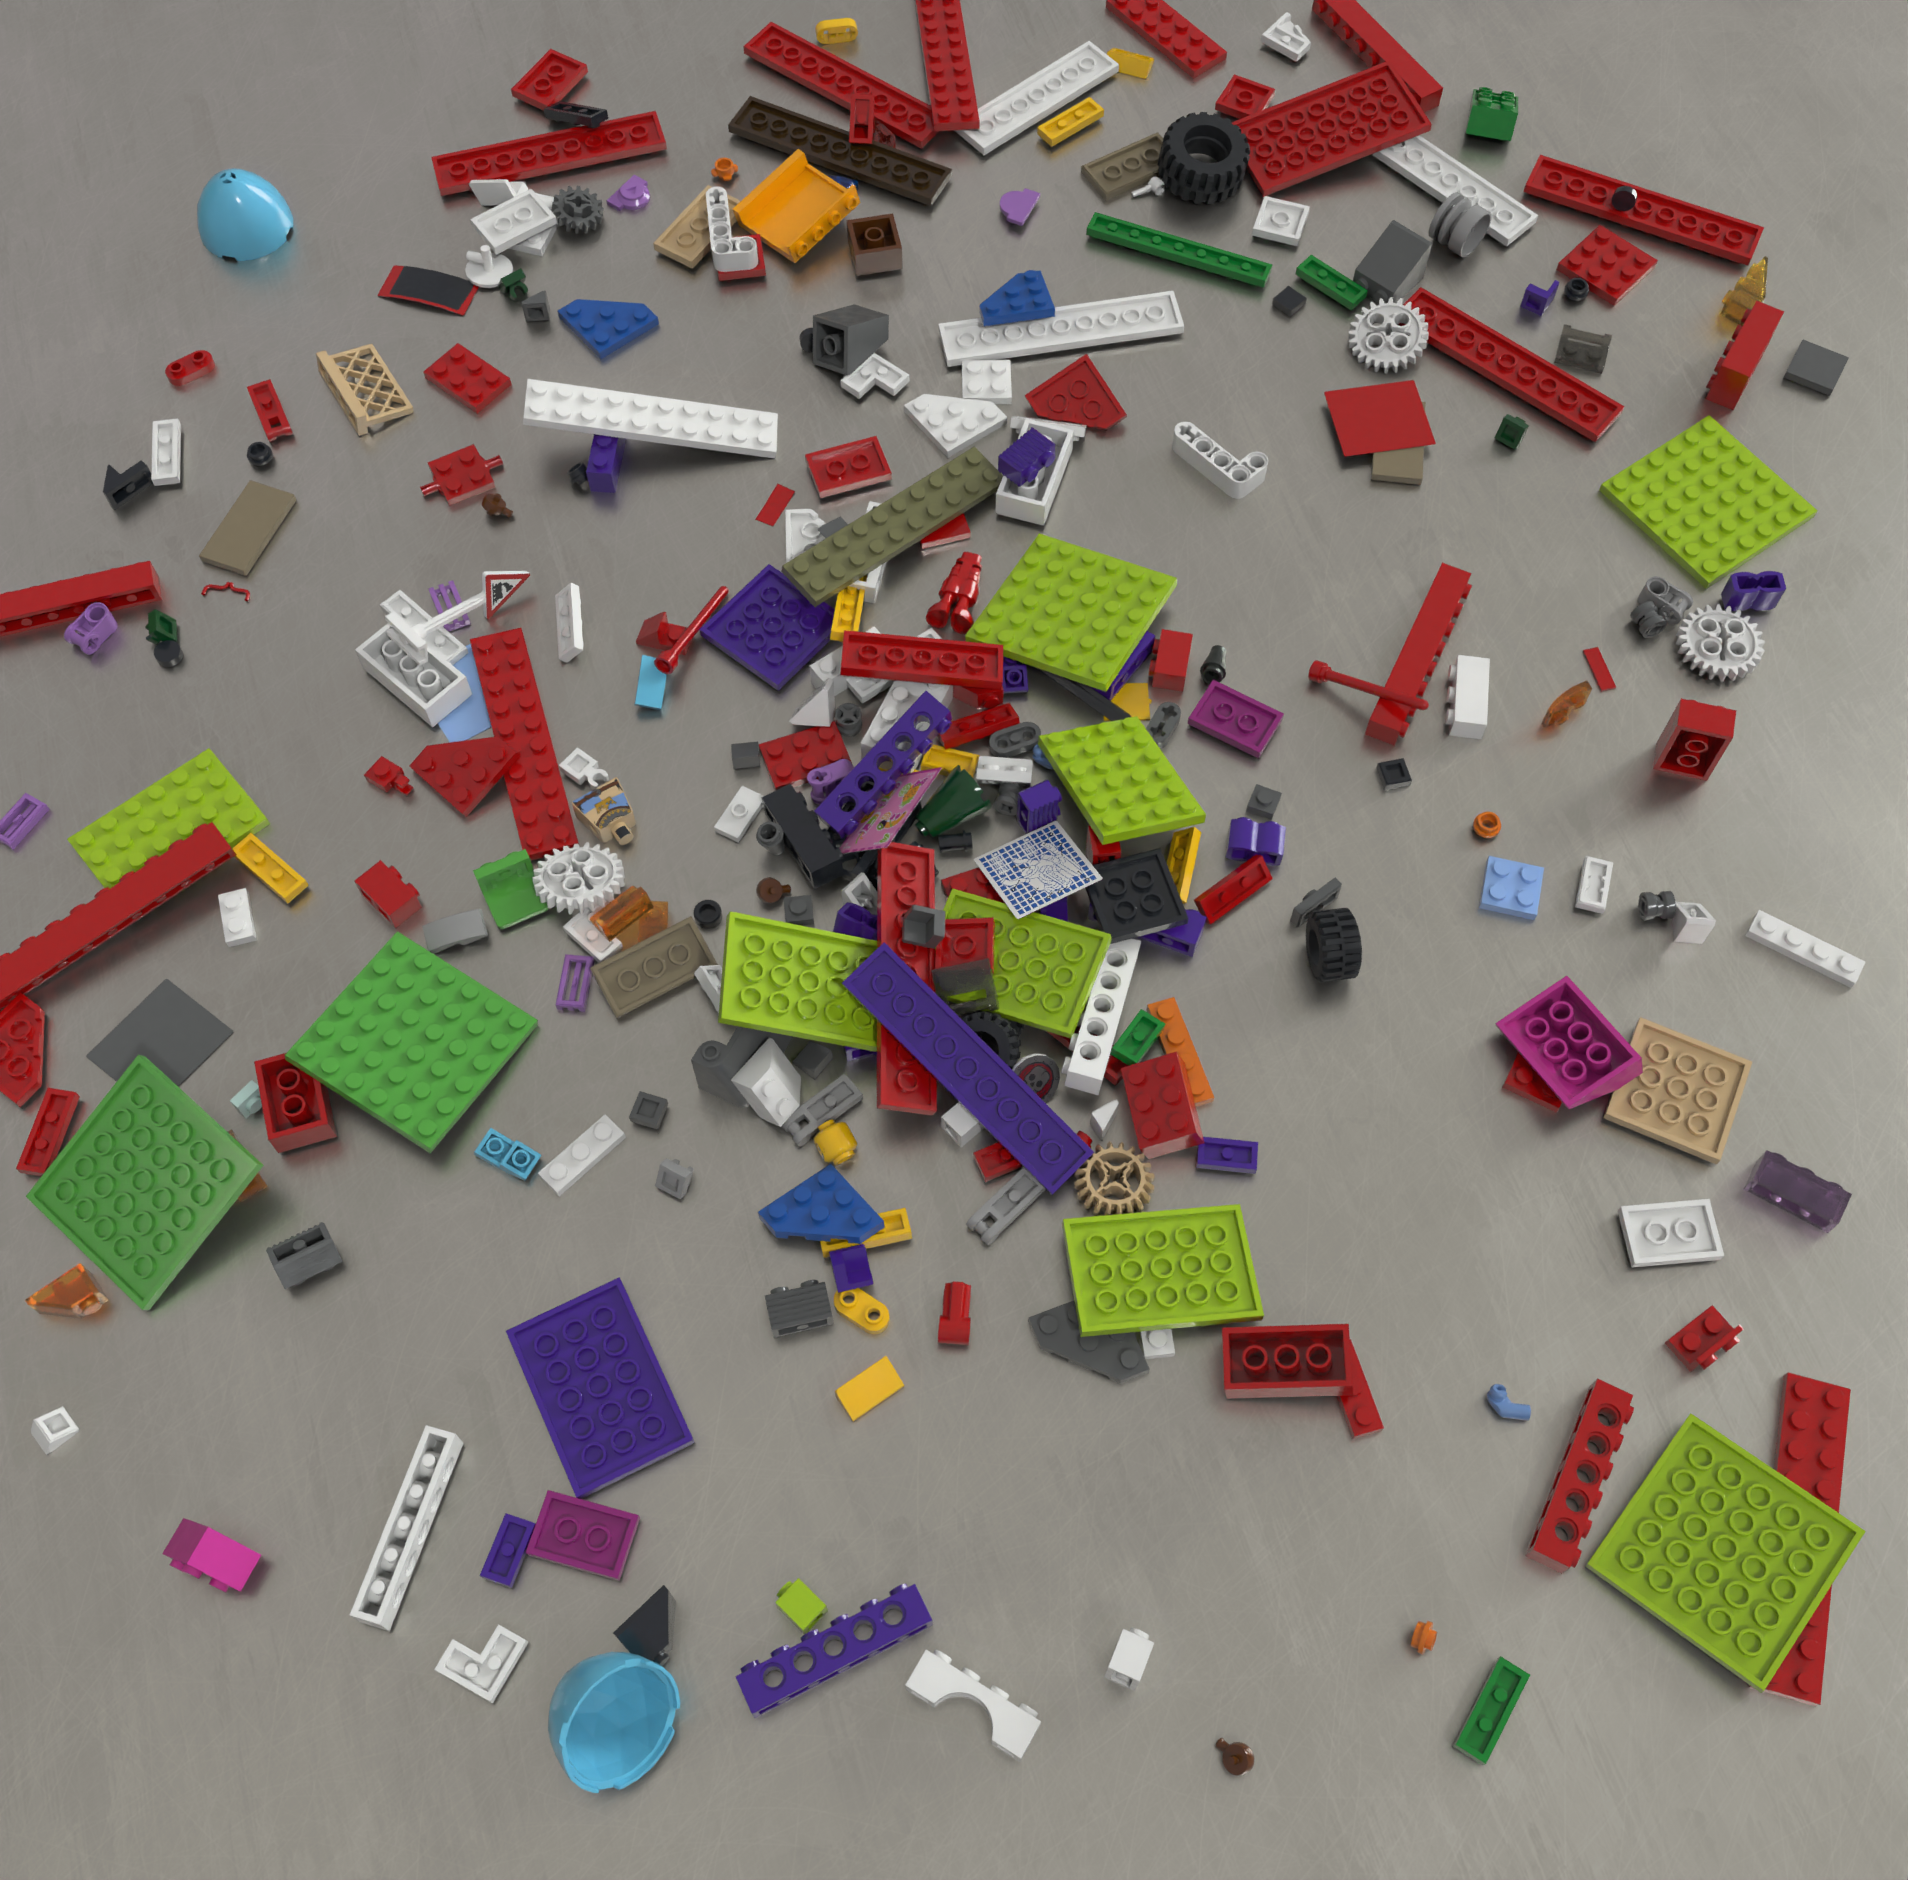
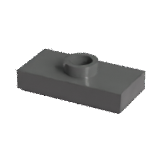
(1315, 901)

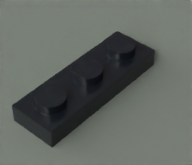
(576, 114)

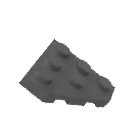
(1110, 1354)

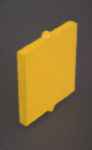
(1134, 700)

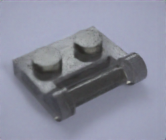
(1582, 355)
(967, 978)

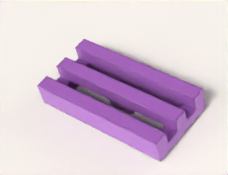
(443, 590)
(22, 823)
(572, 1003)

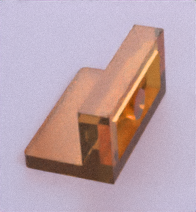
(622, 912)

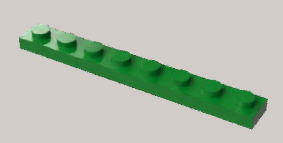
(1179, 249)

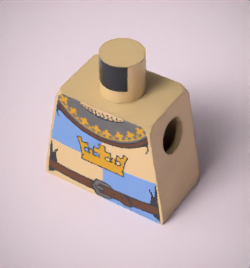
(606, 812)

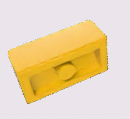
(1132, 63)
(869, 1388)

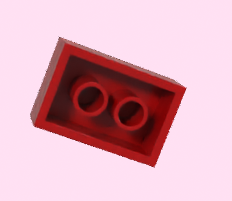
(1694, 739)
(293, 1105)
(1162, 1105)

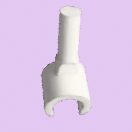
(1155, 185)

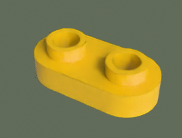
(859, 1310)

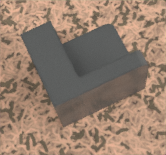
(923, 926)

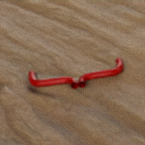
(228, 584)

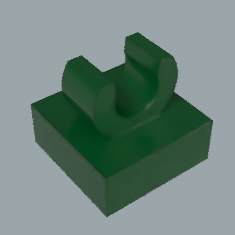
(513, 281)
(1511, 431)
(160, 627)

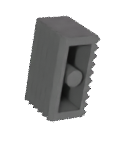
(304, 1255)
(798, 1308)

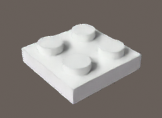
(1280, 221)
(987, 380)

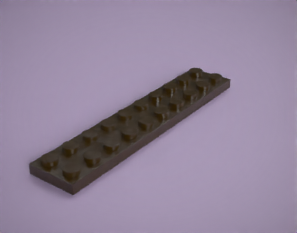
(831, 148)

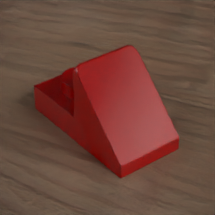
(861, 119)
(660, 634)

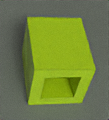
(800, 1605)

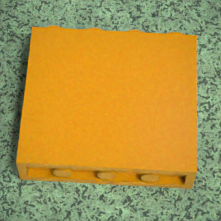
(795, 207)

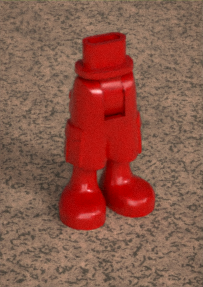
(958, 587)

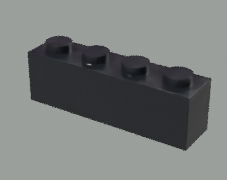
(803, 835)

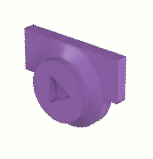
(631, 195)
(1018, 205)

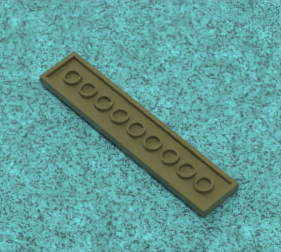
(892, 527)

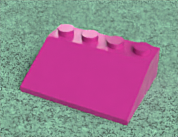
(1571, 1044)

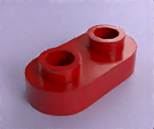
(190, 368)

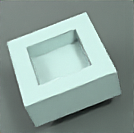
(247, 1100)

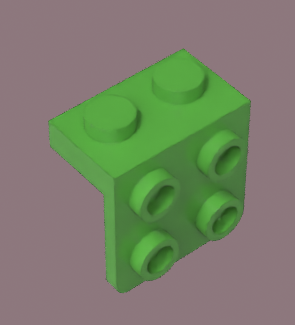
(510, 889)

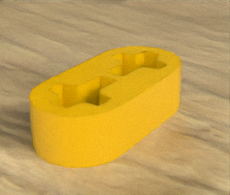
(836, 31)

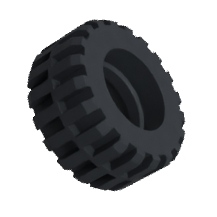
(1206, 136)

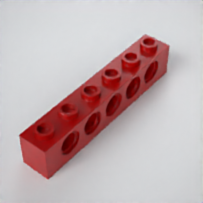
(1545, 1545)

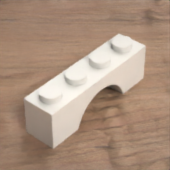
(937, 1681)

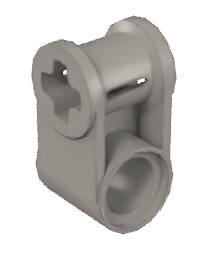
(1666, 599)

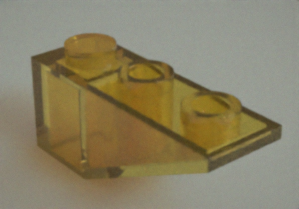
(1746, 292)

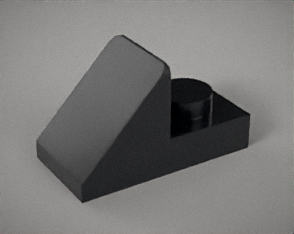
(123, 487)

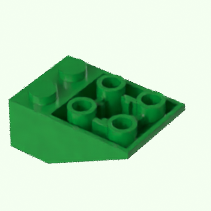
(1492, 114)

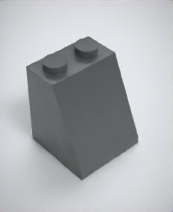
(1393, 264)
(848, 337)

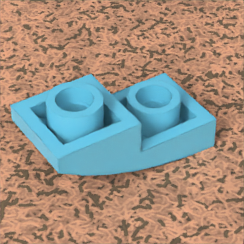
(650, 685)
(507, 1155)

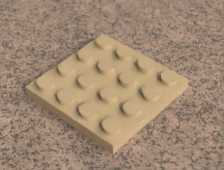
(1684, 1091)

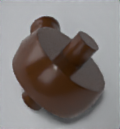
(495, 505)
(770, 890)
(1236, 1757)

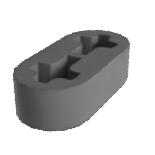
(1168, 728)

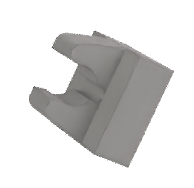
(673, 1178)

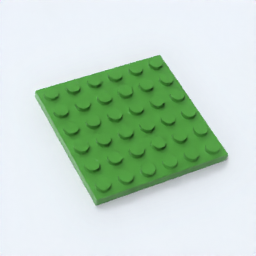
(412, 1041)
(144, 1182)

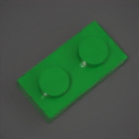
(1137, 1038)

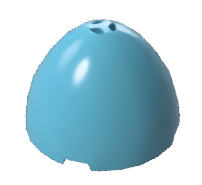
(242, 215)
(612, 1719)

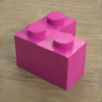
(203, 1550)

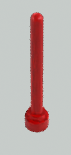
(668, 660)
(1320, 672)

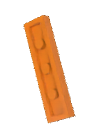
(1177, 1038)

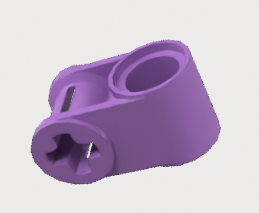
(92, 627)
(829, 779)

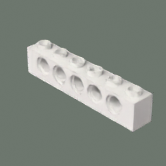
(1089, 1074)
(407, 1528)

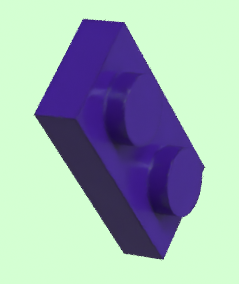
(1227, 1155)
(508, 1551)

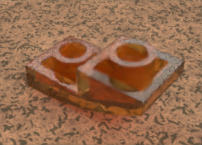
(1571, 699)
(653, 921)

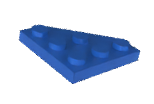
(1018, 300)
(607, 324)
(822, 1210)

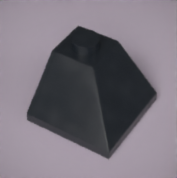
(650, 1628)

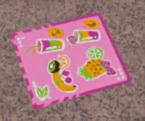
(891, 812)

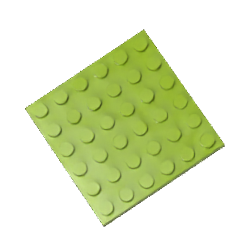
(1707, 501)
(1072, 611)
(1726, 1551)

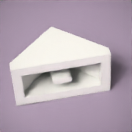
(817, 708)
(862, 893)
(1691, 923)

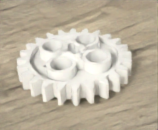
(1388, 316)
(1737, 642)
(578, 878)

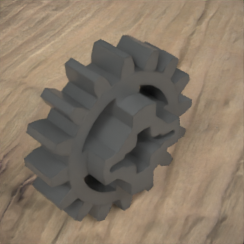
(577, 209)

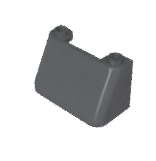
(718, 1063)

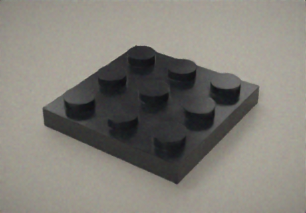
(1136, 896)

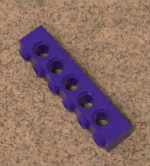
(924, 709)
(824, 1667)

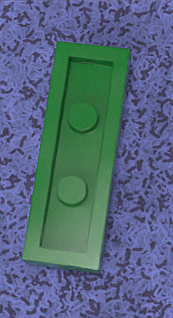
(1331, 282)
(1491, 1710)

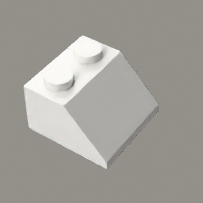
(770, 1084)

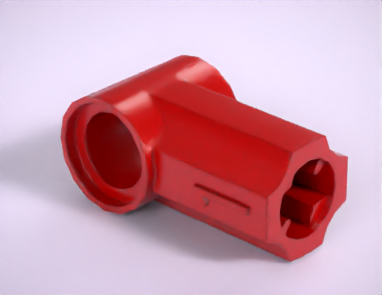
(955, 1320)

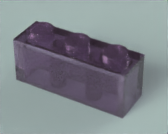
(1798, 1191)

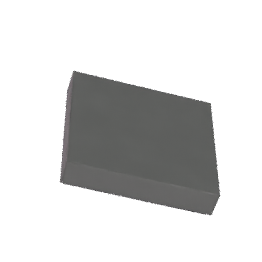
(1816, 367)

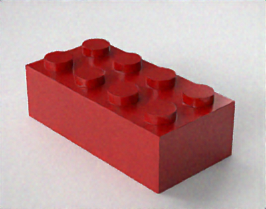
(1743, 354)
(1287, 1361)

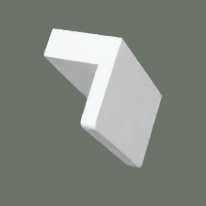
(496, 191)

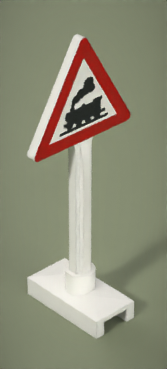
(497, 589)

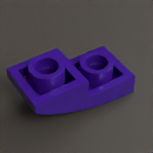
(1014, 676)

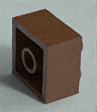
(874, 244)

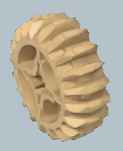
(1129, 1163)

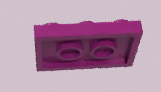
(1235, 718)
(583, 1535)

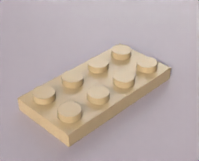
(689, 235)

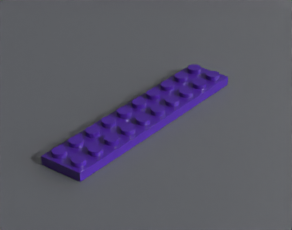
(967, 1068)

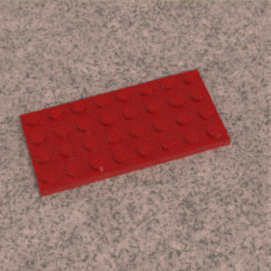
(1330, 127)

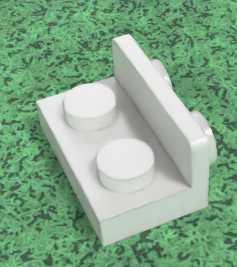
(1001, 770)

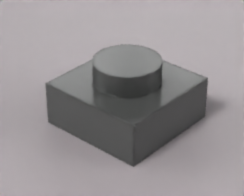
(1264, 801)
(799, 910)
(648, 1110)

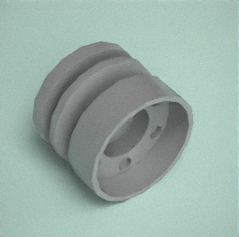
(1460, 224)

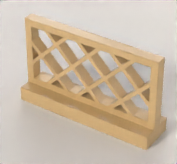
(347, 392)

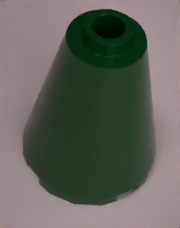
(952, 804)

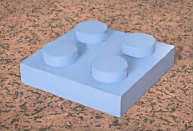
(1511, 887)

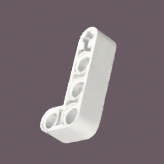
(727, 251)
(1218, 465)

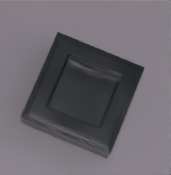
(1289, 301)
(1394, 774)

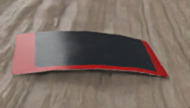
(429, 288)

